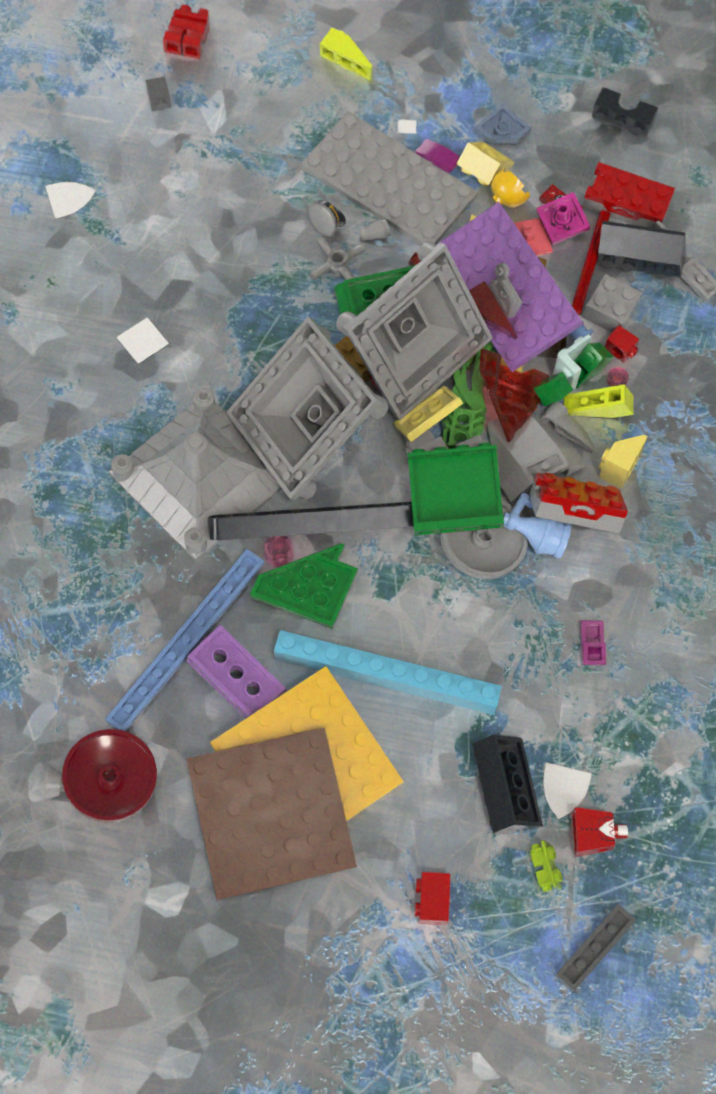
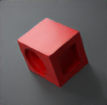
(622, 344)

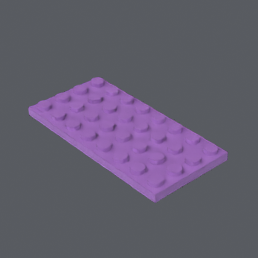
(545, 311)

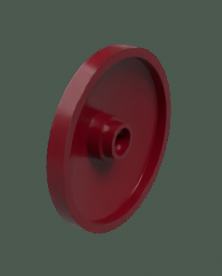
(109, 775)

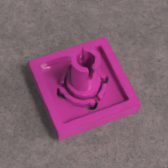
(560, 212)

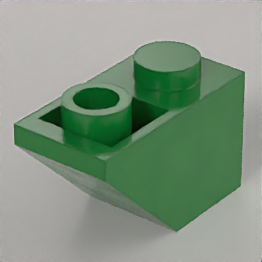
(592, 362)

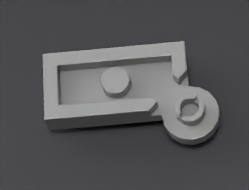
(505, 292)

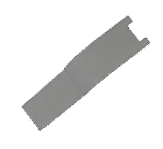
(696, 275)

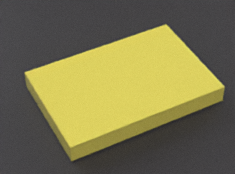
(428, 413)

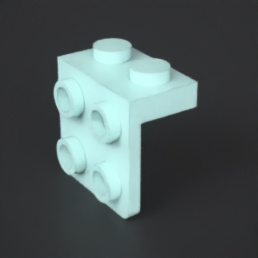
(566, 357)

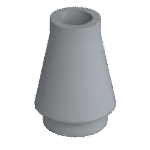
(376, 230)

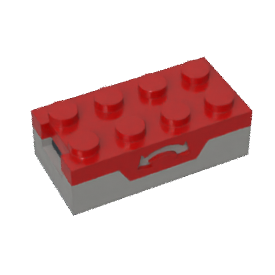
(628, 196)
(578, 502)

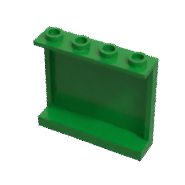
(455, 489)

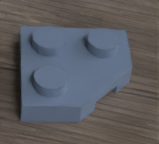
(502, 127)

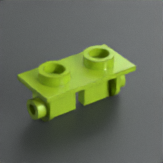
(545, 857)

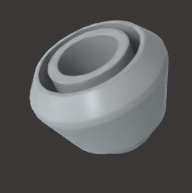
(51, 783)

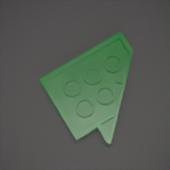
(309, 586)

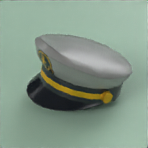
(326, 217)

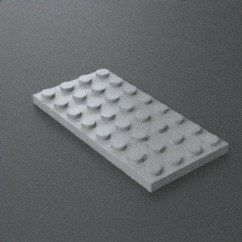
(388, 180)

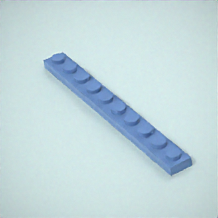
(184, 641)

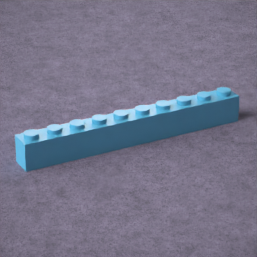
(387, 672)

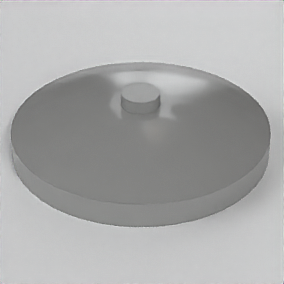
(486, 552)

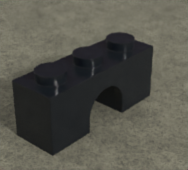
(636, 120)

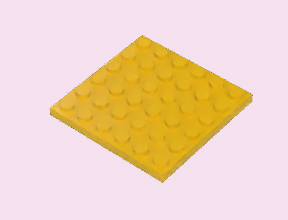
(318, 703)

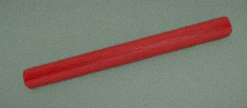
(589, 264)

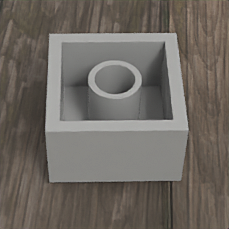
(612, 304)

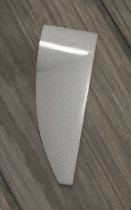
(566, 426)

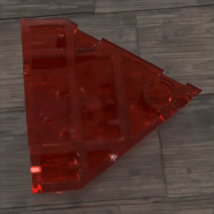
(510, 391)

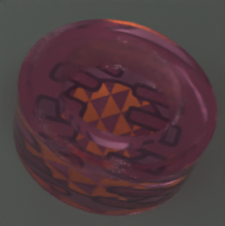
(617, 376)

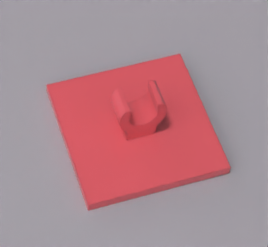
(535, 235)

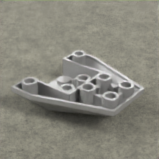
(531, 451)

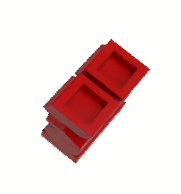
(187, 32)

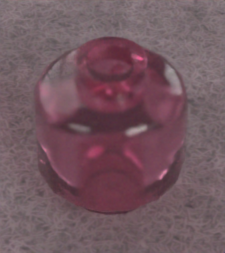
(278, 550)

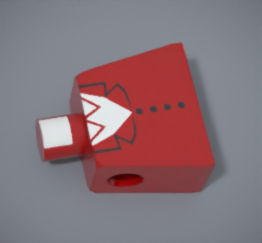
(595, 831)

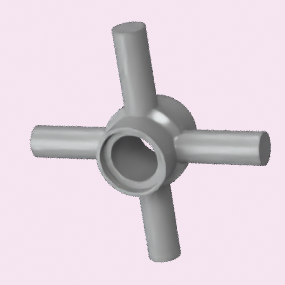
(336, 255)

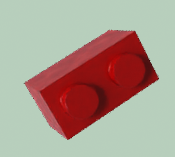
(434, 898)

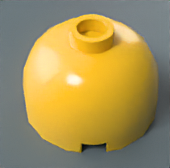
(508, 189)

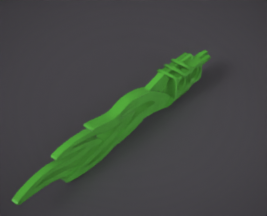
(472, 400)

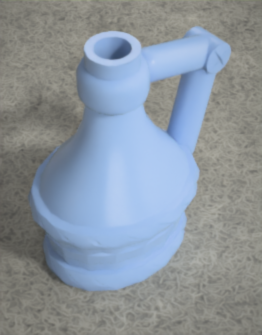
(543, 534)

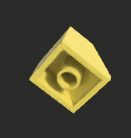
(483, 161)
(621, 459)

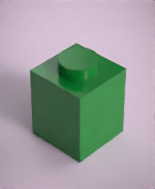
(553, 389)

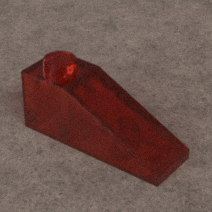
(491, 310)

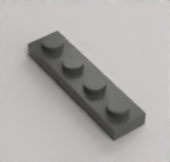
(595, 948)

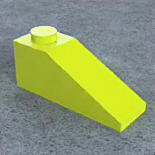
(344, 52)
(602, 402)

